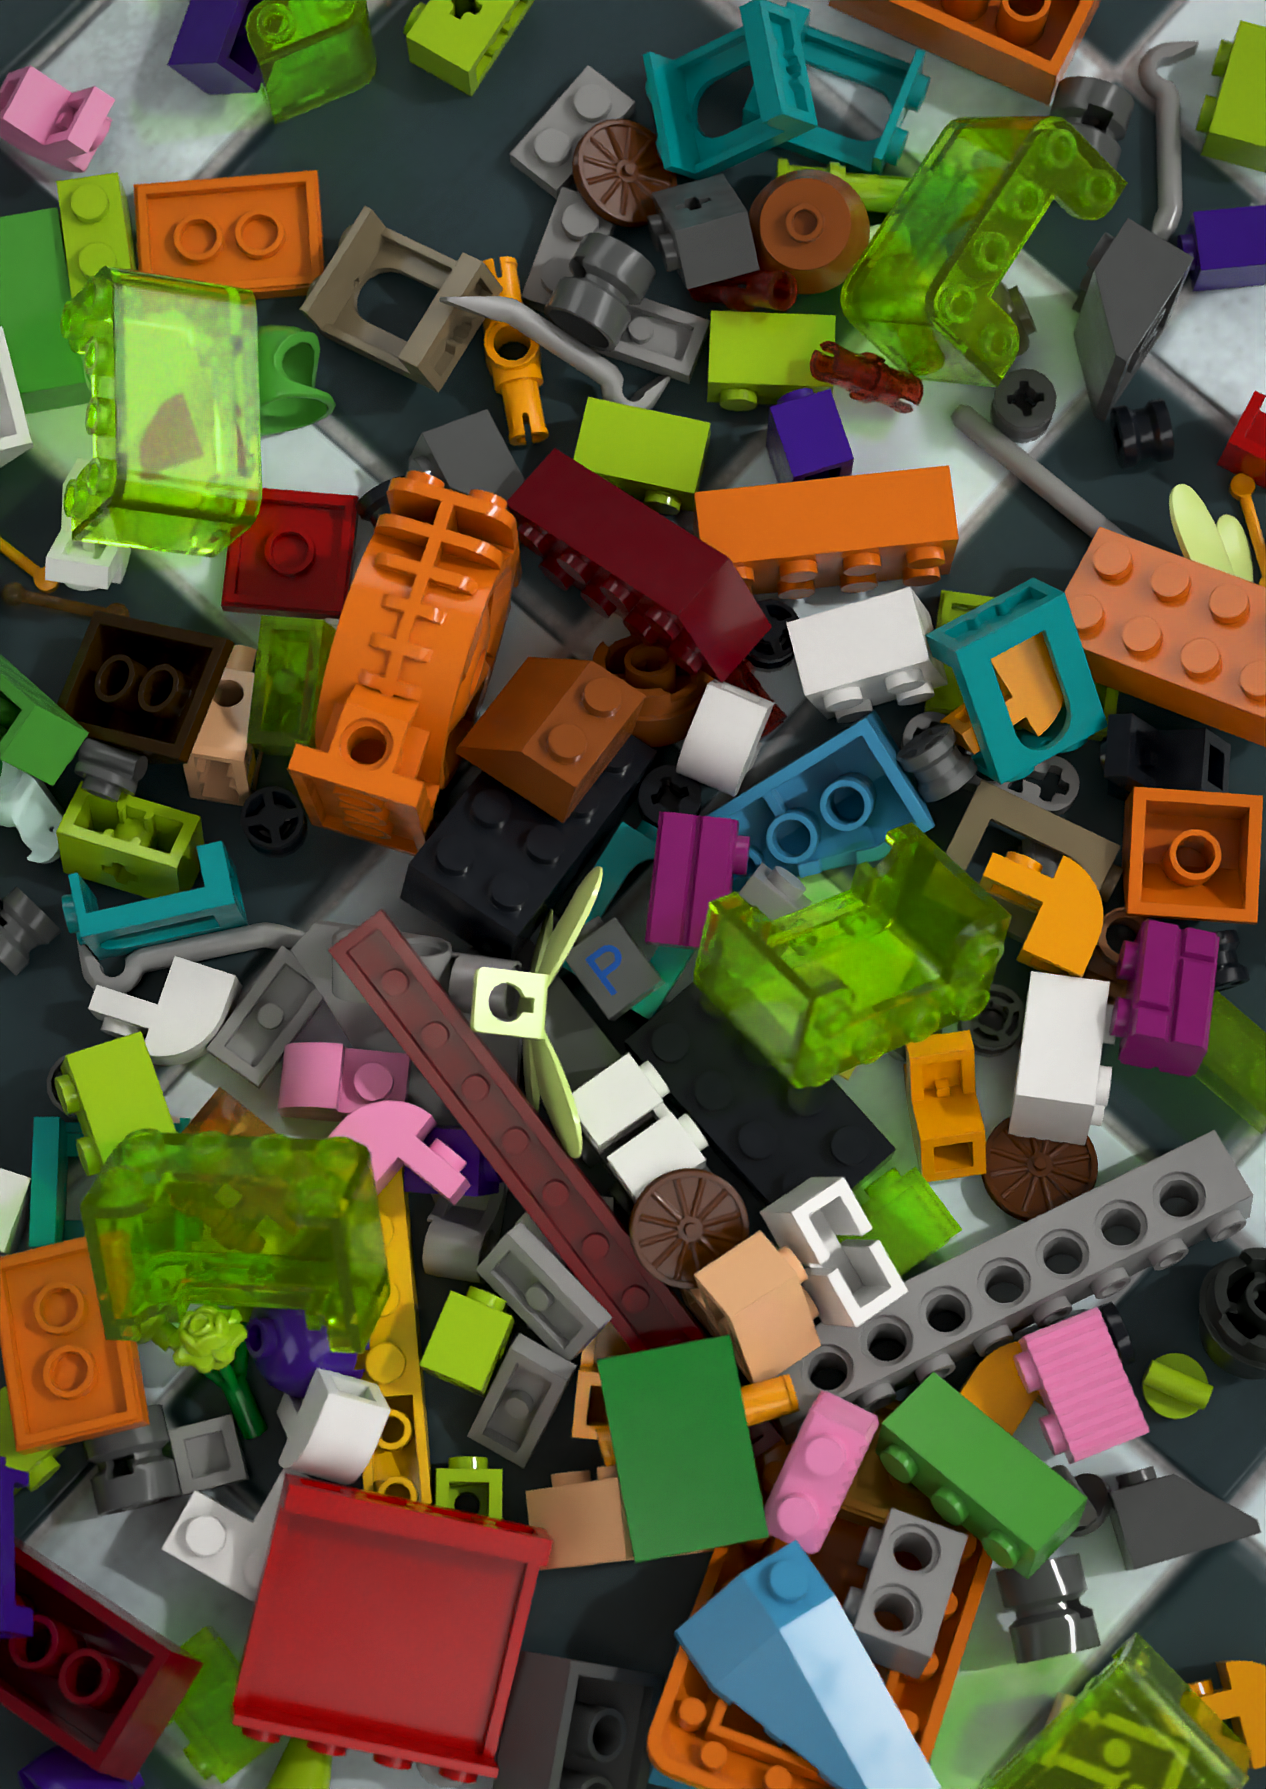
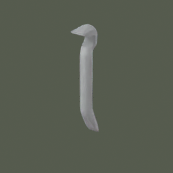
(1167, 131)
(562, 345)
(192, 949)

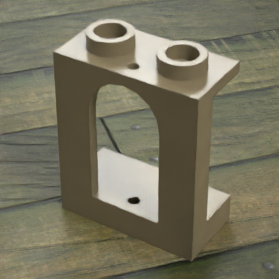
(442, 332)
(1041, 826)

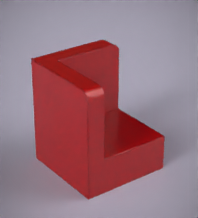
(1247, 444)

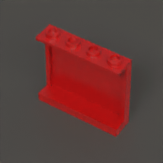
(387, 1628)

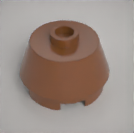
(810, 228)
(669, 690)

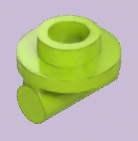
(1175, 1386)

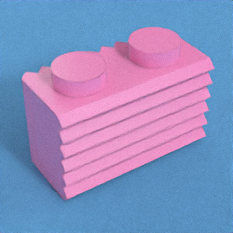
(1081, 1387)
(819, 1471)

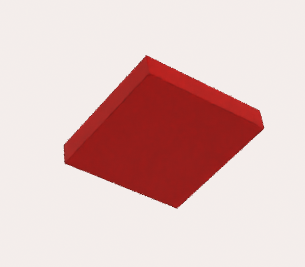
(293, 556)

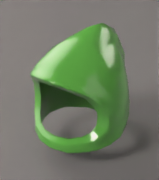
(288, 378)

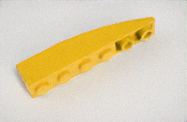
(393, 1359)

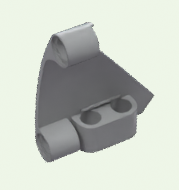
(469, 1230)

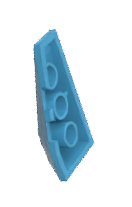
(829, 804)
(798, 1669)

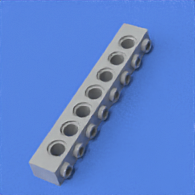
(1195, 1171)

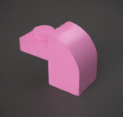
(51, 120)
(334, 1080)
(395, 1138)

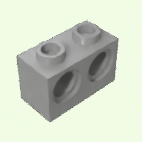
(912, 1596)

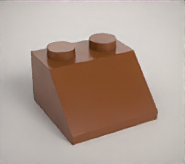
(554, 731)

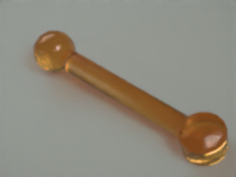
(15, 594)

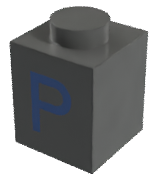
(612, 967)

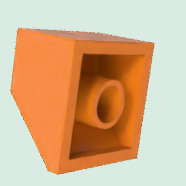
(1192, 855)

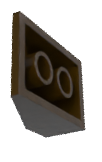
(144, 685)

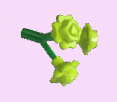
(209, 1342)

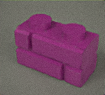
(690, 869)
(1166, 998)

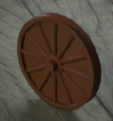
(619, 170)
(1035, 1174)
(686, 1224)

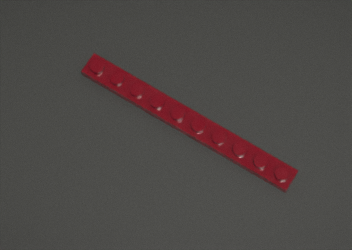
(517, 1141)

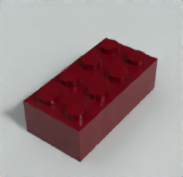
(637, 567)
(89, 1670)

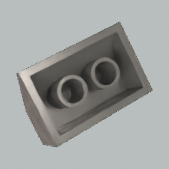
(1124, 308)
(576, 1725)

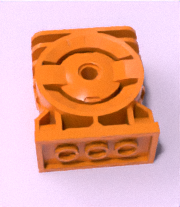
(409, 662)

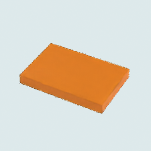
(234, 231)
(55, 1354)

